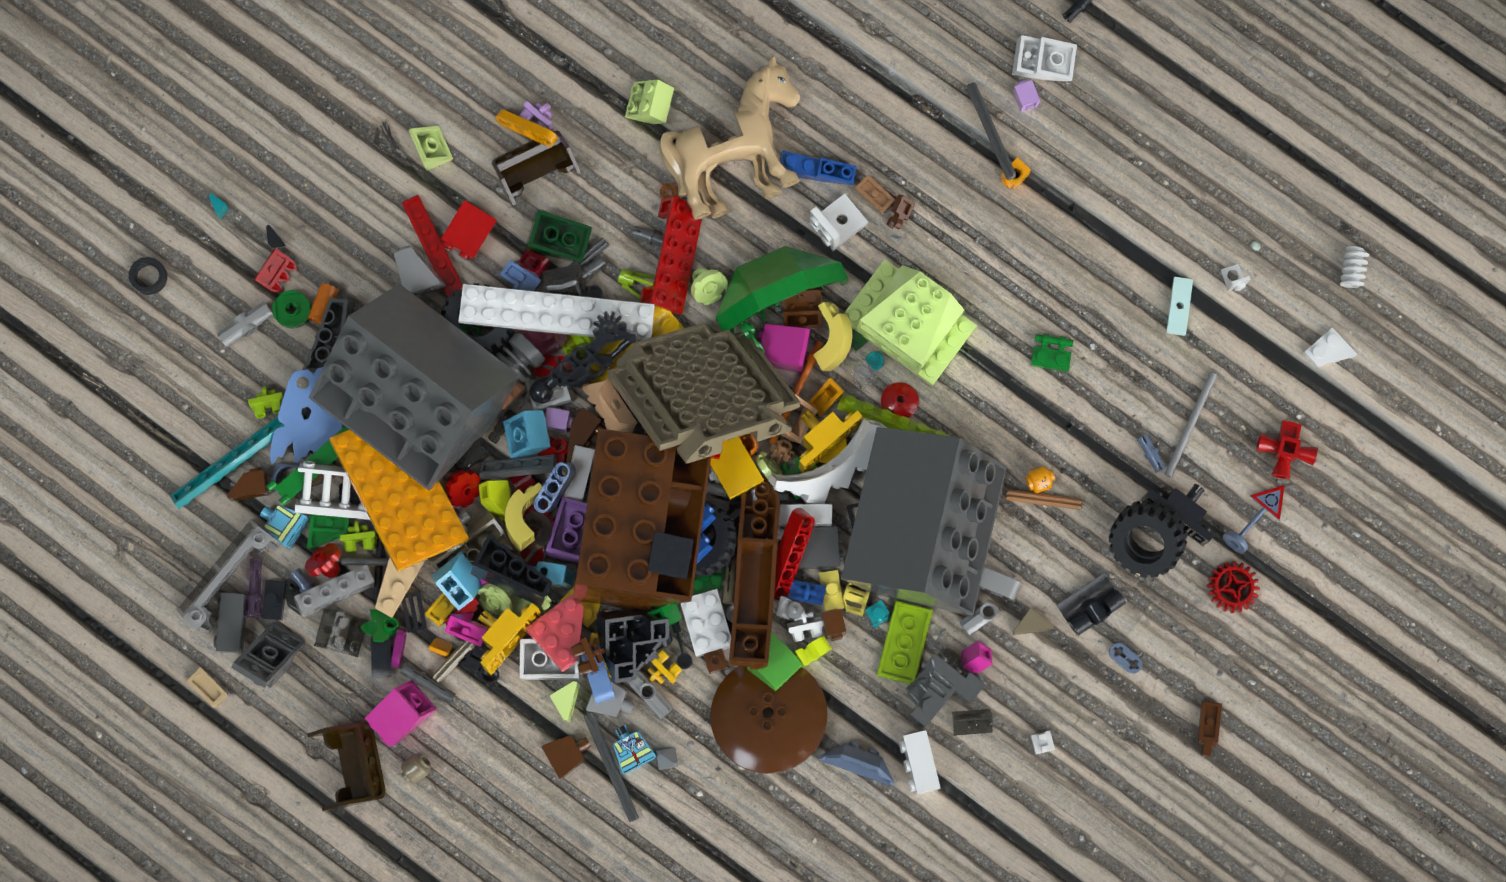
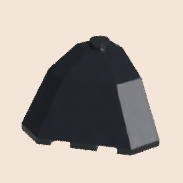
(629, 641)

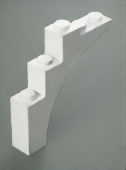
(837, 473)

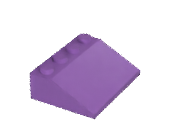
(567, 531)

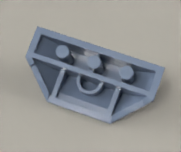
(860, 762)

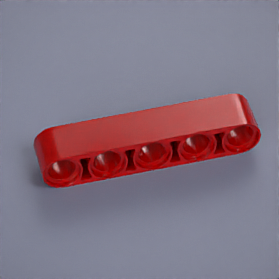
(791, 550)

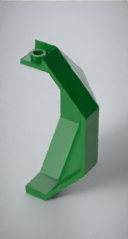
(774, 280)

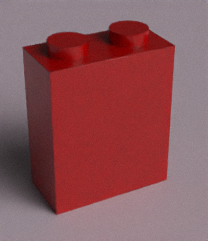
(467, 231)

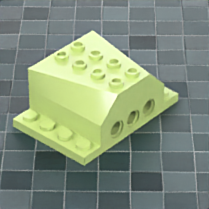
(910, 320)

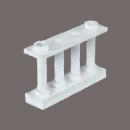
(325, 506)

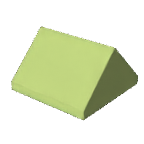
(431, 146)
(565, 700)

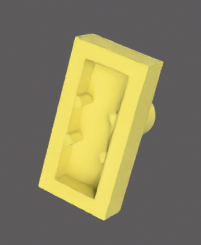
(833, 593)

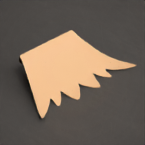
(610, 406)

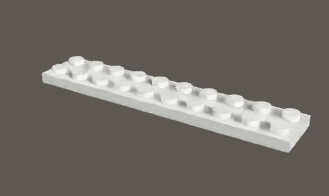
(549, 311)

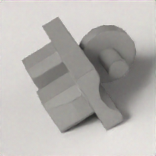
(787, 608)

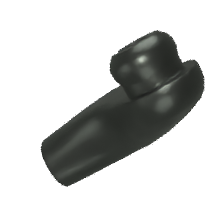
(292, 590)

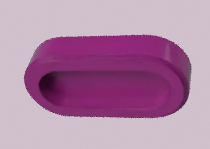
(399, 646)

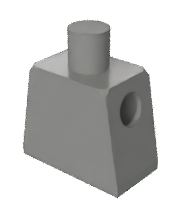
(612, 706)

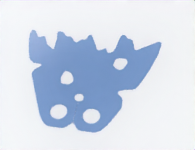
(307, 433)

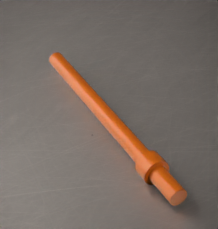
(811, 361)

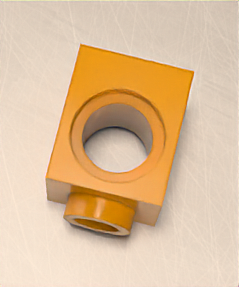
(1023, 172)

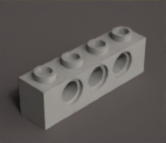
(334, 591)

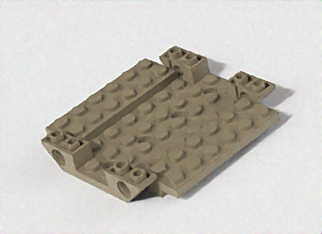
(677, 403)

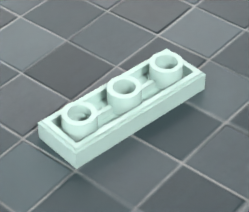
(1180, 295)

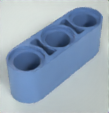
(547, 492)
(600, 682)

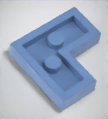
(520, 277)

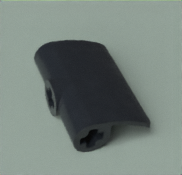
(1091, 604)

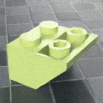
(649, 101)

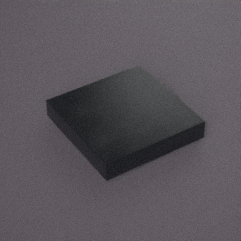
(670, 555)

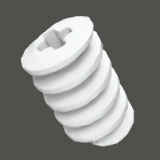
(1353, 267)

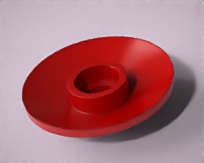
(904, 390)

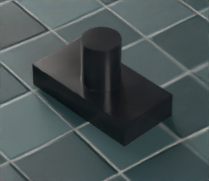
(274, 600)

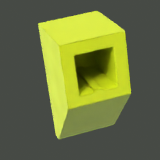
(495, 497)

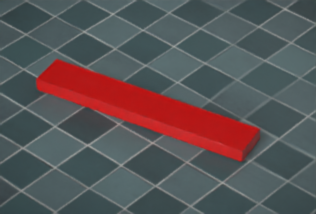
(431, 243)

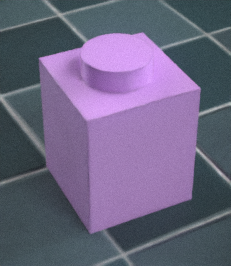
(1026, 95)
(558, 420)

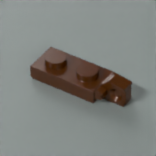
(1209, 726)

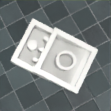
(1044, 59)

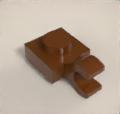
(902, 209)

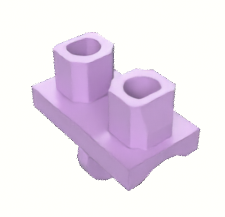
(530, 112)

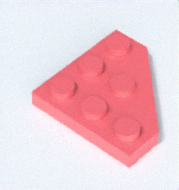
(559, 631)

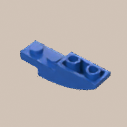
(819, 169)

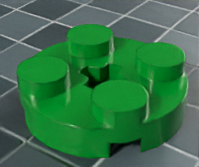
(283, 302)

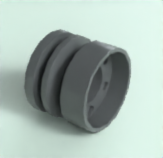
(520, 356)

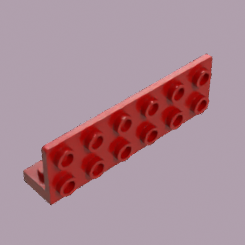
(675, 256)

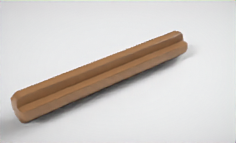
(1043, 499)

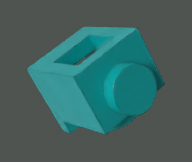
(877, 614)

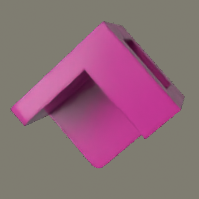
(976, 657)

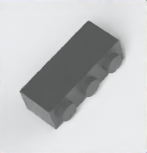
(230, 623)

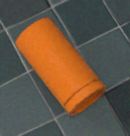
(321, 300)

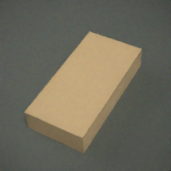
(207, 687)

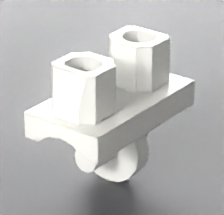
(814, 624)

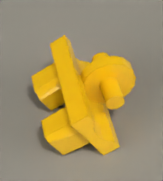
(670, 673)

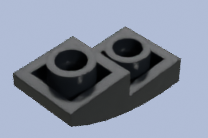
(381, 658)

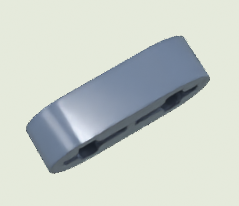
(1128, 655)

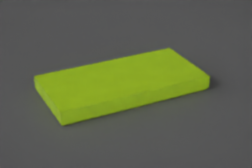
(904, 642)

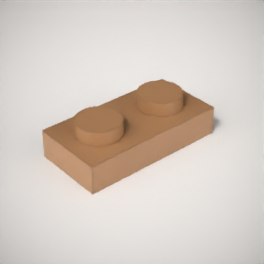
(874, 194)

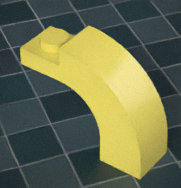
(839, 338)
(516, 528)

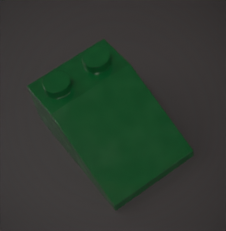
(558, 237)

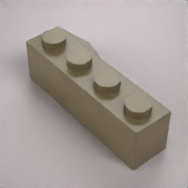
(477, 535)

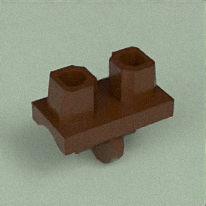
(589, 665)

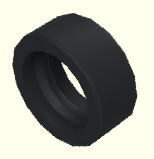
(136, 267)

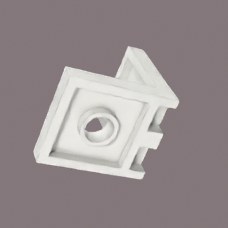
(829, 229)

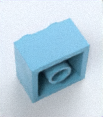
(526, 434)

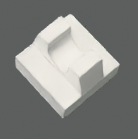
(1042, 742)

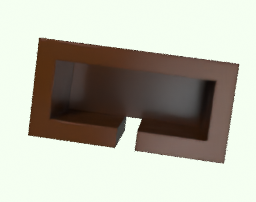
(834, 625)

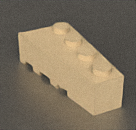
(395, 586)

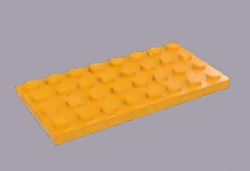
(403, 512)

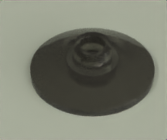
(539, 521)

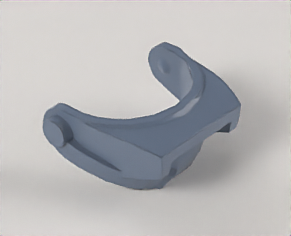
(278, 470)

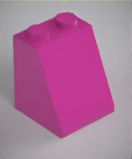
(785, 346)
(400, 713)

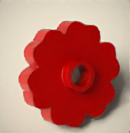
(462, 488)
(324, 561)

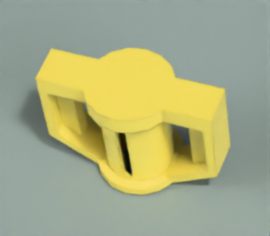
(856, 596)

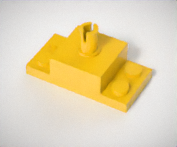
(825, 436)
(505, 634)

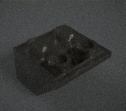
(340, 632)

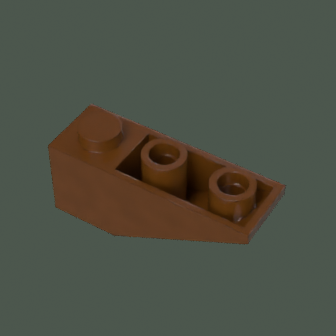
(582, 430)

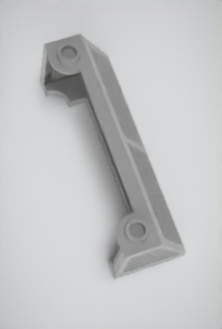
(194, 606)

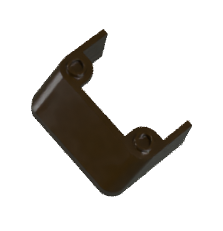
(532, 162)
(358, 762)

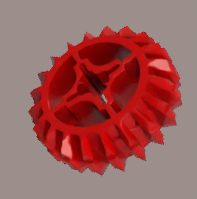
(1249, 582)

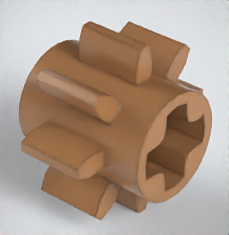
(781, 451)

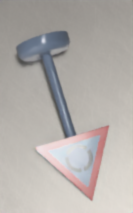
(1269, 500)

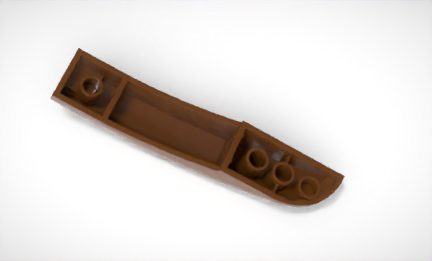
(755, 577)

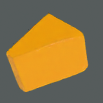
(441, 647)

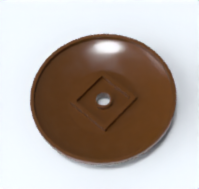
(772, 742)

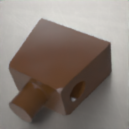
(566, 754)

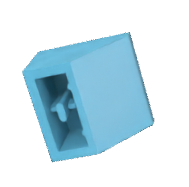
(456, 581)

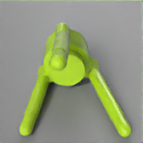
(629, 277)

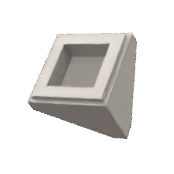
(667, 758)

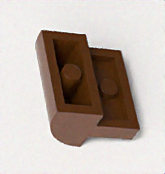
(803, 309)

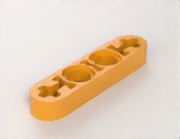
(526, 128)

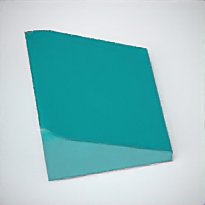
(219, 206)

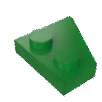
(326, 529)

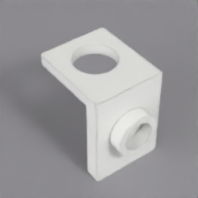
(1238, 284)

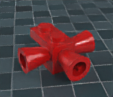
(1286, 449)

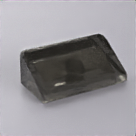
(972, 722)

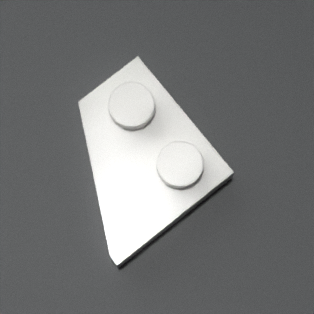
(1329, 349)

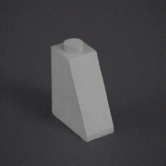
(416, 272)

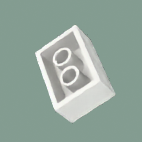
(706, 623)
(538, 666)
(919, 762)

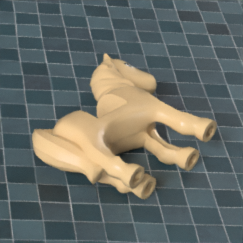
(693, 161)

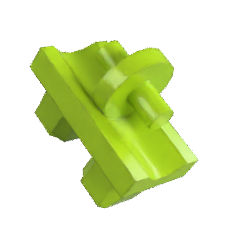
(265, 400)
(350, 539)

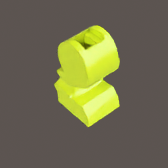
(813, 651)

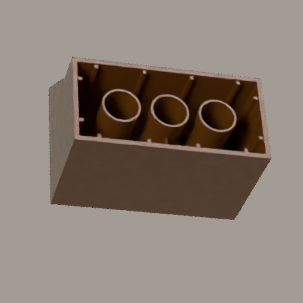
(629, 499)

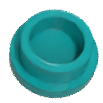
(875, 360)

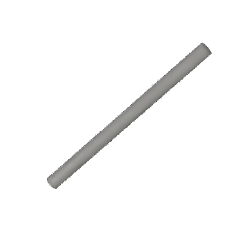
(1190, 424)

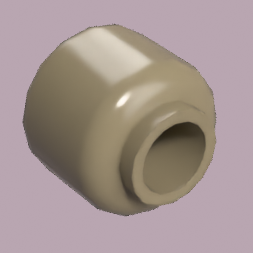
(415, 768)

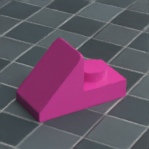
(466, 629)

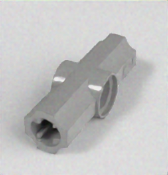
(245, 324)
(656, 701)

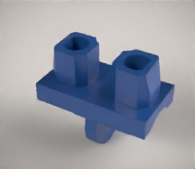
(807, 592)

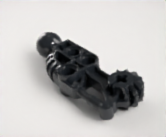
(582, 373)

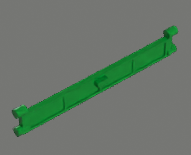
(294, 482)

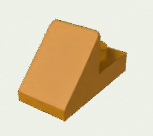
(826, 396)

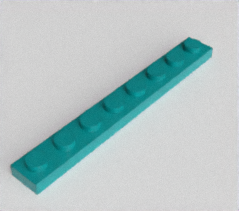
(225, 464)

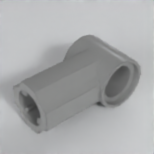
(978, 620)

